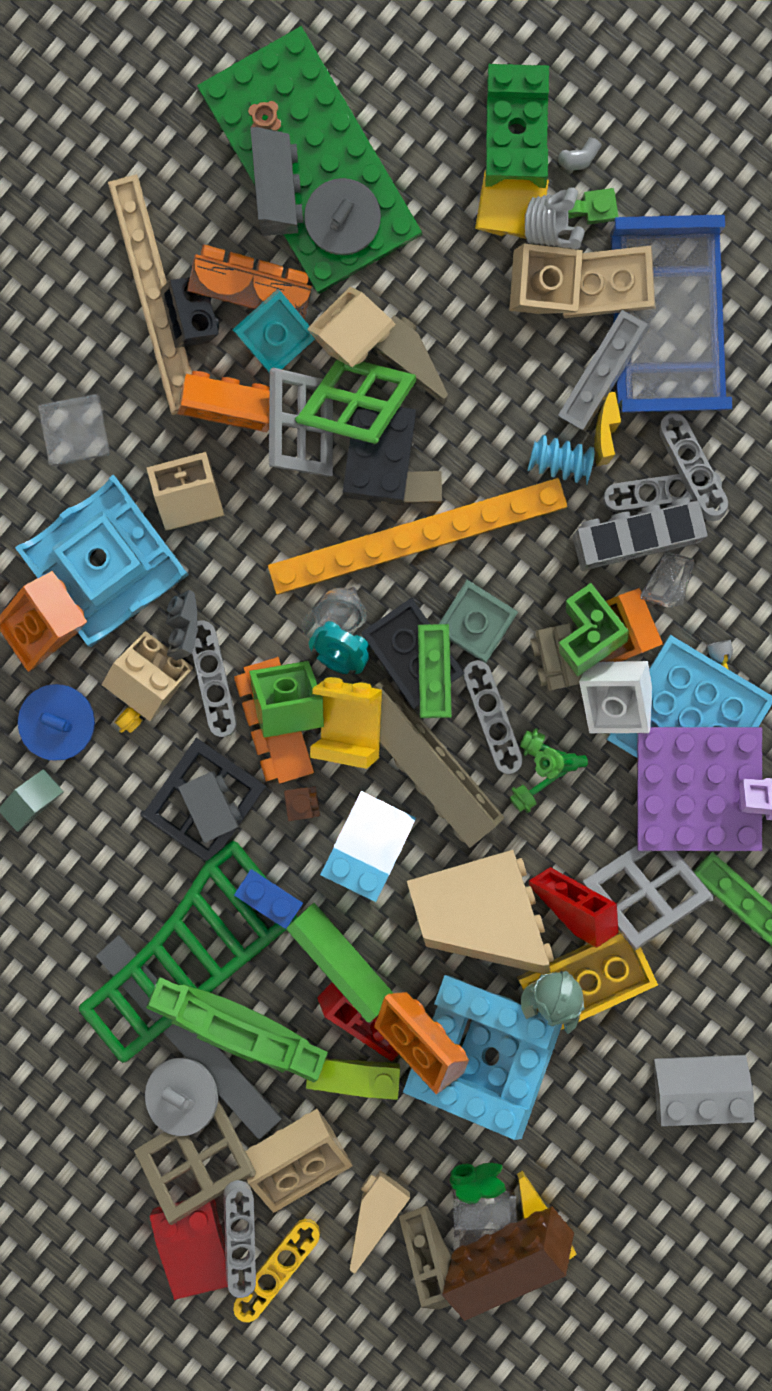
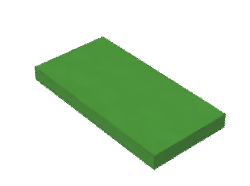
(339, 961)

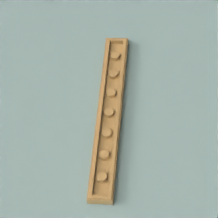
(149, 280)

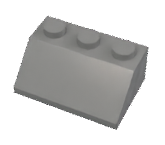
(703, 1090)

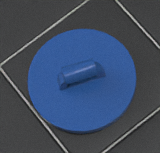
(56, 722)

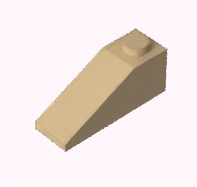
(378, 1209)

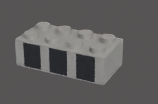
(639, 535)

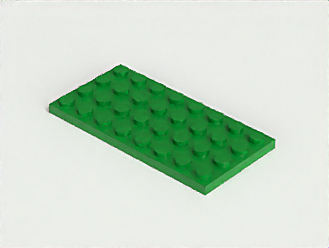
(327, 145)

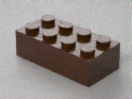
(508, 1263)

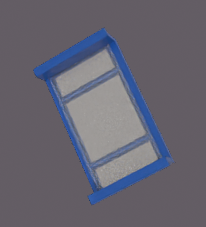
(683, 350)

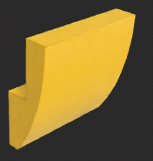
(505, 205)
(607, 423)

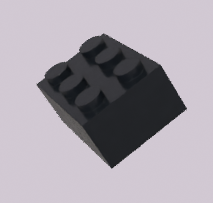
(380, 469)
(396, 647)

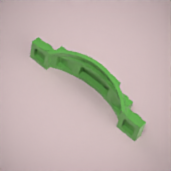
(236, 1029)

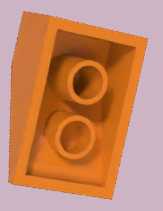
(40, 620)

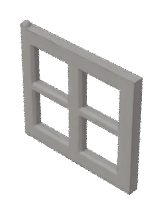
(278, 419)
(648, 889)

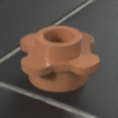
(270, 110)

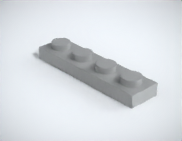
(603, 370)

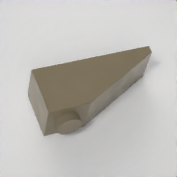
(408, 354)
(427, 1256)

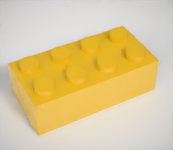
(604, 973)

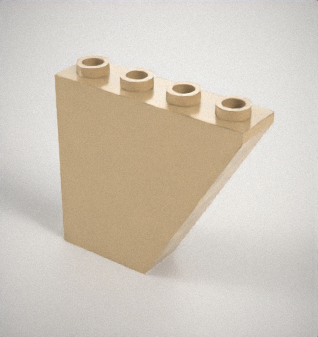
(482, 913)

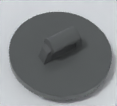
(342, 216)

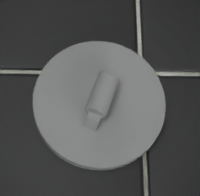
(181, 1096)

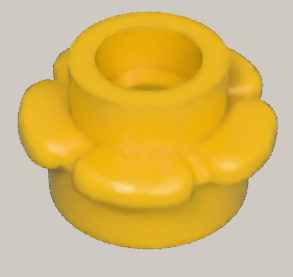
(128, 720)

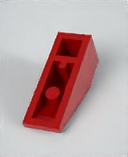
(577, 906)
(343, 1014)

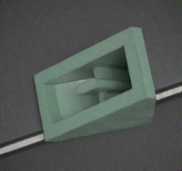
(30, 800)

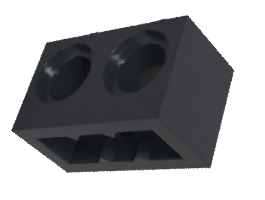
(182, 313)

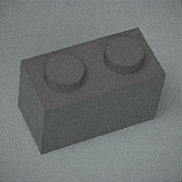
(210, 806)

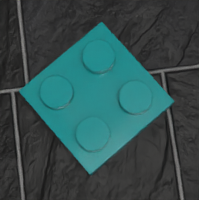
(274, 332)

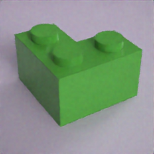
(598, 631)

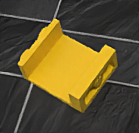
(350, 723)

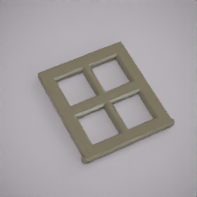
(195, 1163)

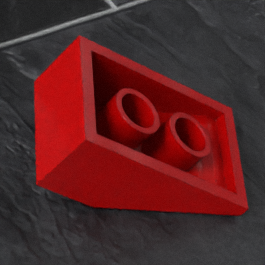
(191, 1250)

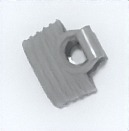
(548, 219)

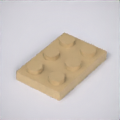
(616, 282)

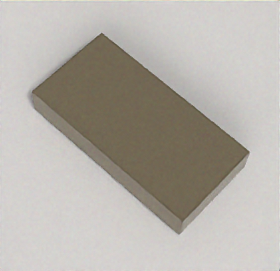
(423, 487)

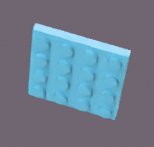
(697, 693)

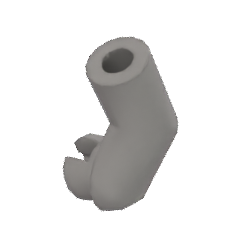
(579, 159)

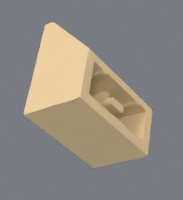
(351, 327)
(185, 491)
(146, 676)

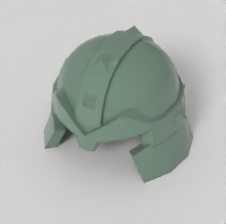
(556, 998)

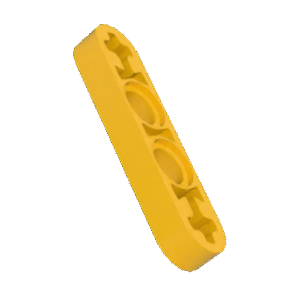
(278, 1271)

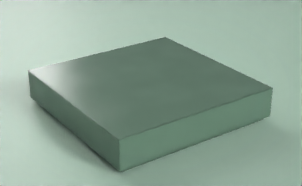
(477, 621)

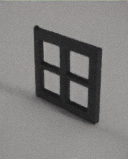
(175, 780)

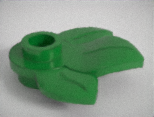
(476, 1182)

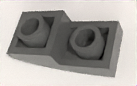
(183, 618)

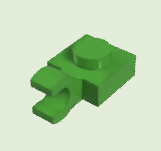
(597, 206)

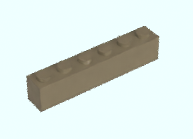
(434, 769)

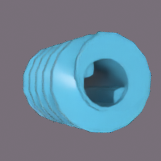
(562, 459)

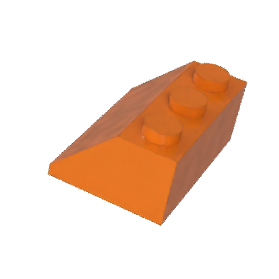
(225, 401)
(420, 1041)

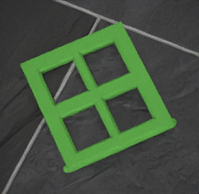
(386, 408)

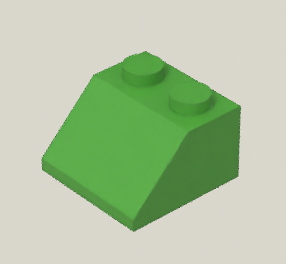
(286, 699)

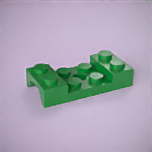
(517, 97)

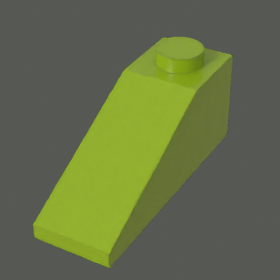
(358, 1078)

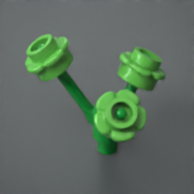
(548, 762)

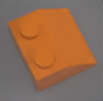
(639, 622)

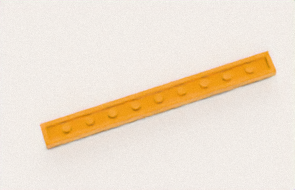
(417, 536)

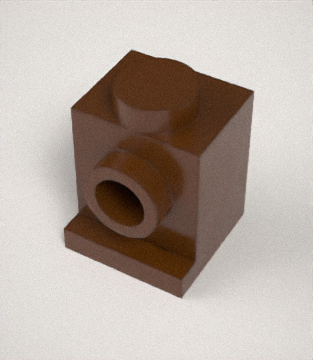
(302, 803)

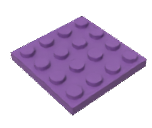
(692, 788)

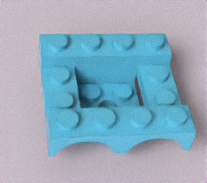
(122, 584)
(488, 1094)

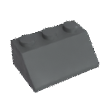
(276, 182)

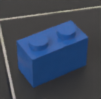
(268, 899)

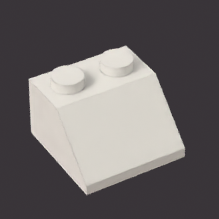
(617, 697)

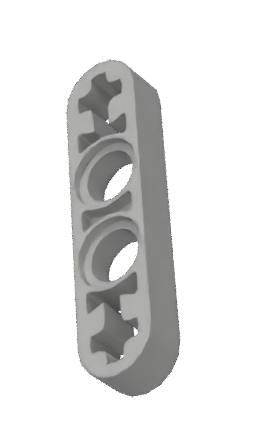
(697, 465)
(661, 488)
(216, 677)
(497, 715)
(239, 1239)

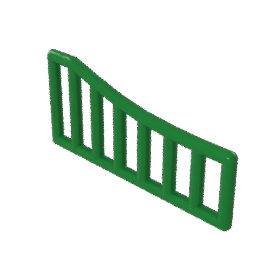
(155, 947)

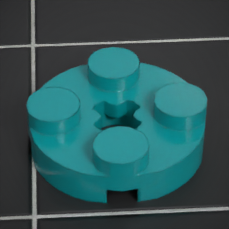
(339, 648)

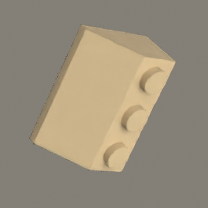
(296, 1161)

